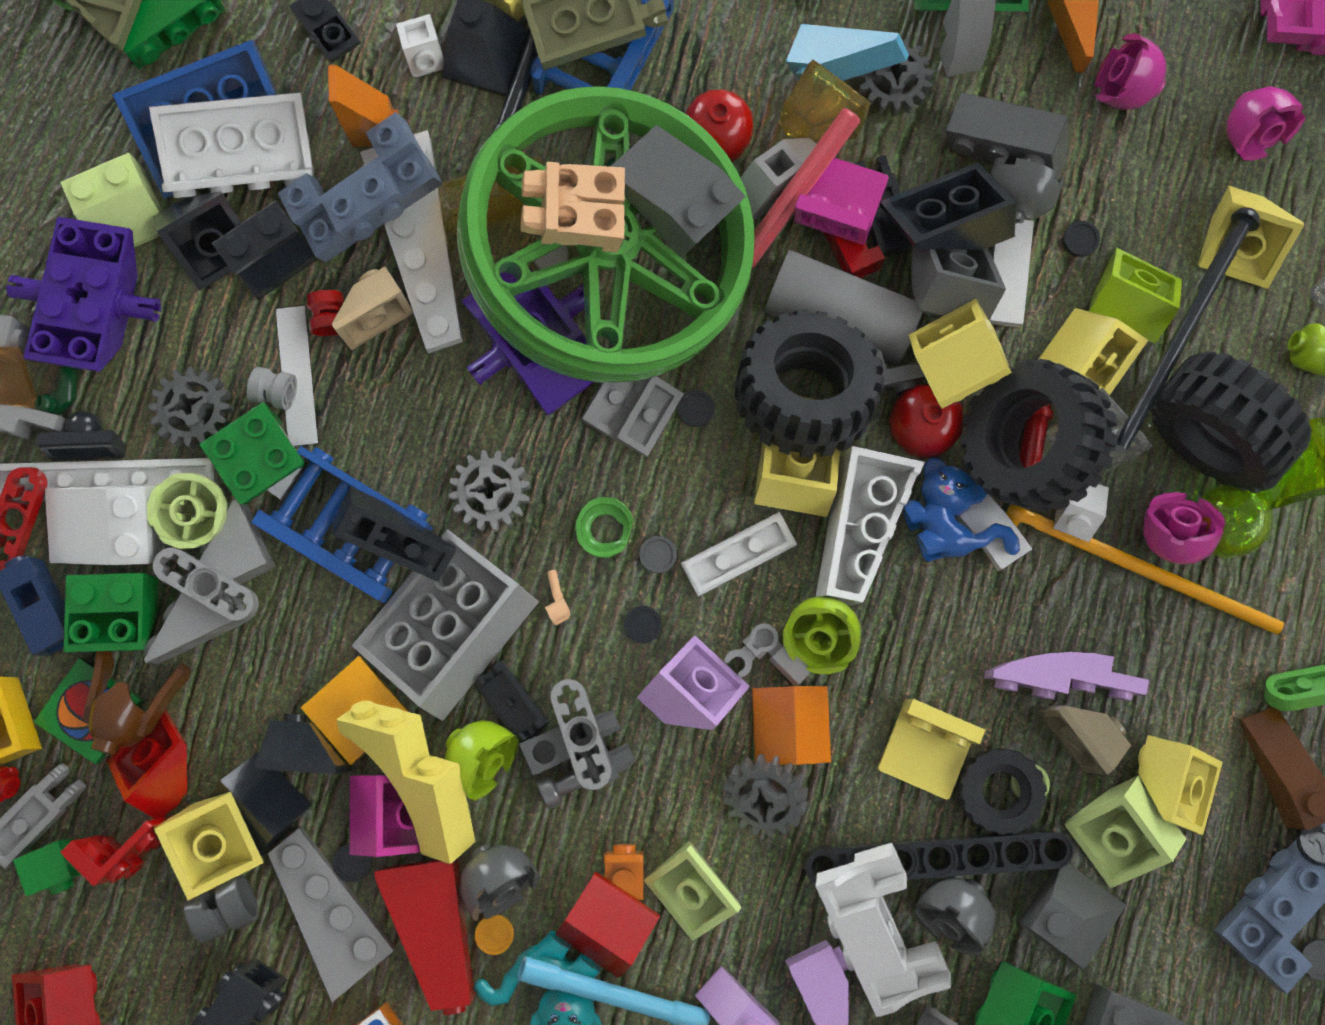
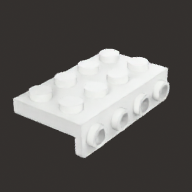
(231, 143)

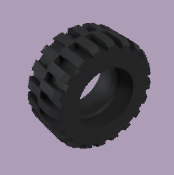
(816, 345)
(1231, 421)
(1075, 457)

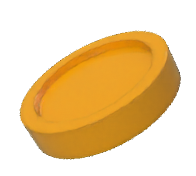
(494, 935)

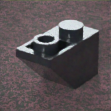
(325, 28)

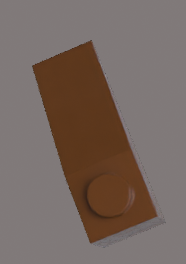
(1287, 769)

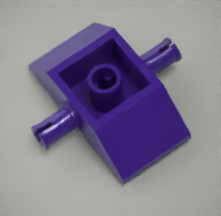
(83, 296)
(546, 386)

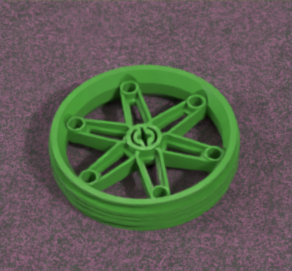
(624, 113)

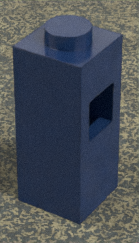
(34, 604)

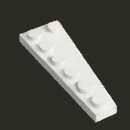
(424, 262)

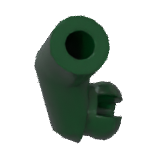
(63, 396)

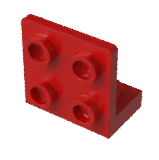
(105, 860)

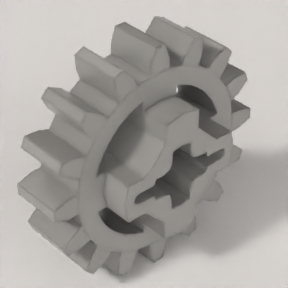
(487, 475)

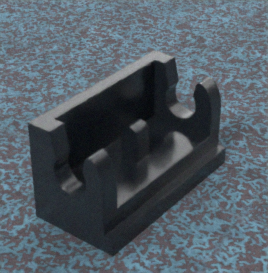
(511, 701)

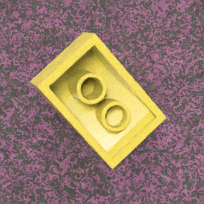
(796, 481)

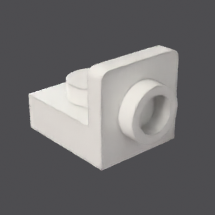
(420, 45)

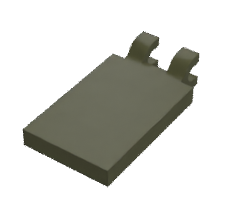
(583, 27)

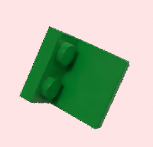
(252, 453)

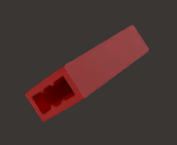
(432, 928)

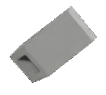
(773, 171)

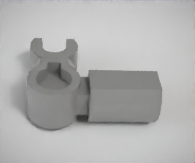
(765, 640)

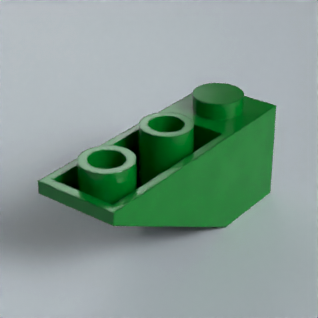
(166, 24)

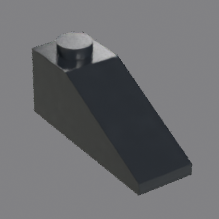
(391, 534)

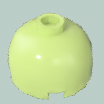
(187, 510)

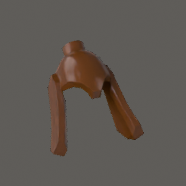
(114, 716)

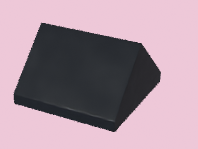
(265, 800)

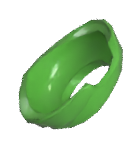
(594, 509)

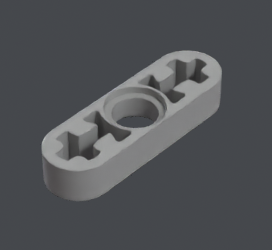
(187, 562)
(580, 703)

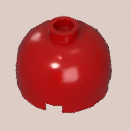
(725, 119)
(922, 424)

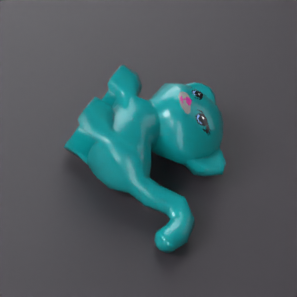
(555, 1005)

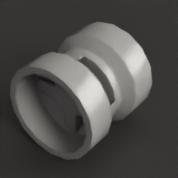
(271, 388)

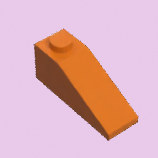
(1077, 28)
(356, 105)

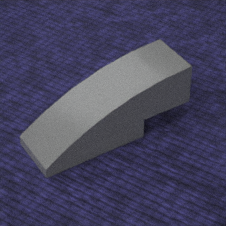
(968, 35)

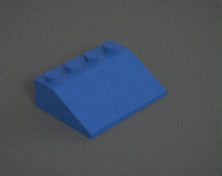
(222, 76)

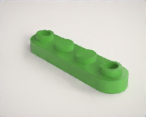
(1296, 689)

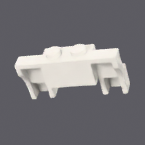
(869, 934)

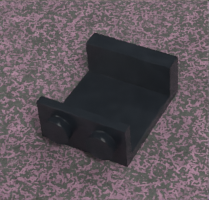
(265, 250)

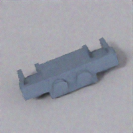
(365, 198)
(1273, 914)

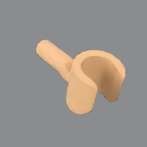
(559, 609)

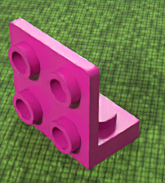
(843, 201)

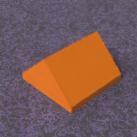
(792, 724)

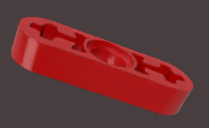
(14, 489)

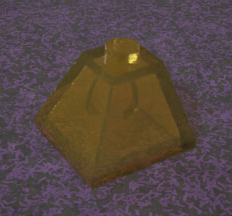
(817, 102)

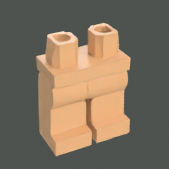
(577, 205)

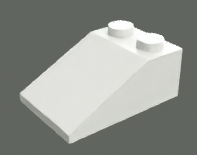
(100, 525)

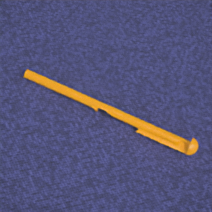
(1148, 570)

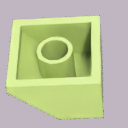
(115, 196)
(1125, 833)

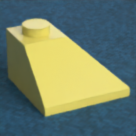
(1261, 249)
(1179, 781)

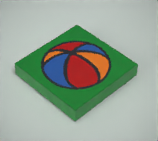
(65, 710)

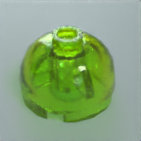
(1246, 520)

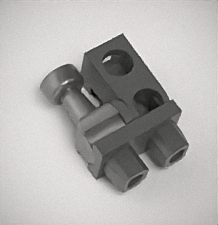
(550, 750)

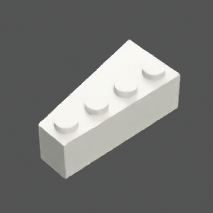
(863, 519)

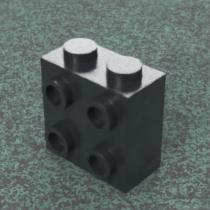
(244, 996)

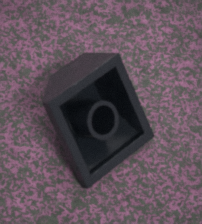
(483, 46)
(191, 229)
(299, 748)

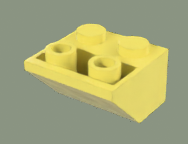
(1095, 347)
(959, 353)

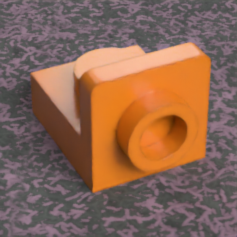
(626, 869)

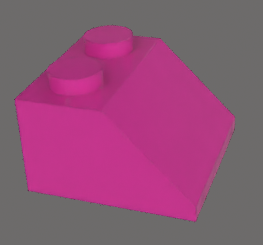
(379, 819)

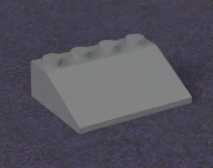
(445, 632)

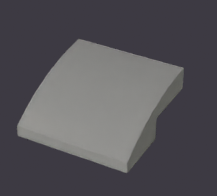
(632, 411)

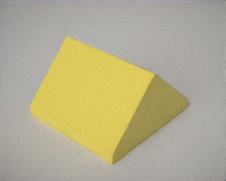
(208, 844)

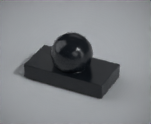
(81, 440)

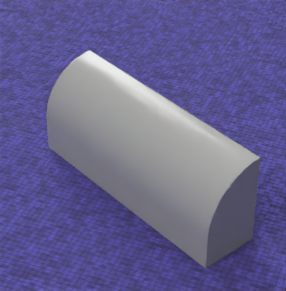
(876, 311)

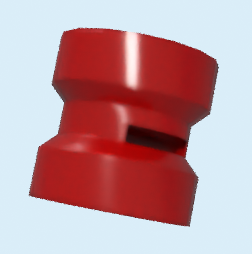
(324, 308)

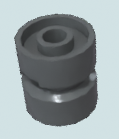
(214, 910)

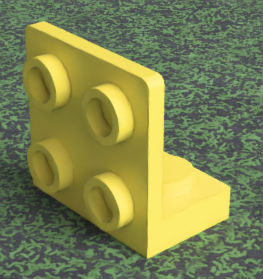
(928, 748)

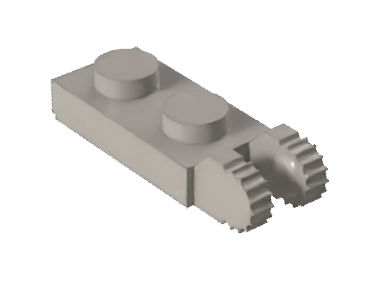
(34, 815)

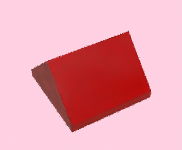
(608, 925)

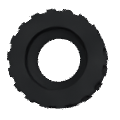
(1031, 791)

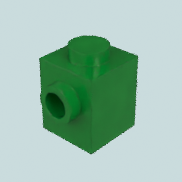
(46, 870)

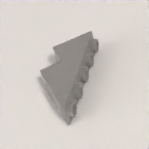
(235, 552)

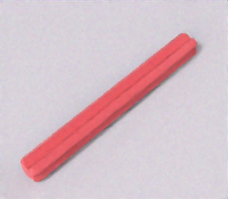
(803, 181)

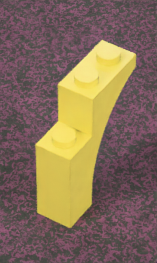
(425, 783)

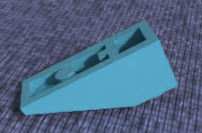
(845, 50)

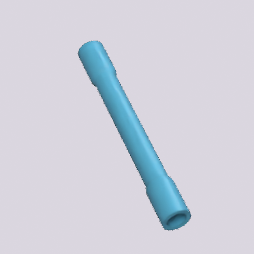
(554, 978)

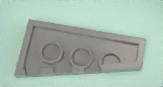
(330, 916)

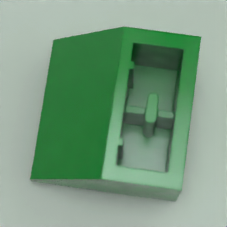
(109, 611)

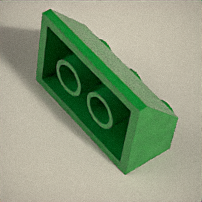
(1024, 999)

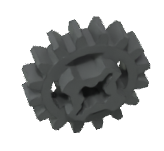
(882, 87)
(175, 403)
(769, 792)

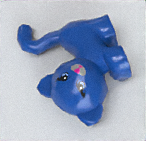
(950, 494)

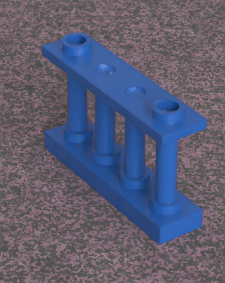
(622, 70)
(311, 540)

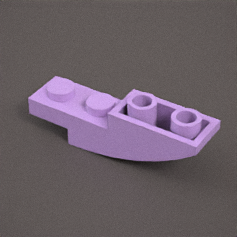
(1053, 672)

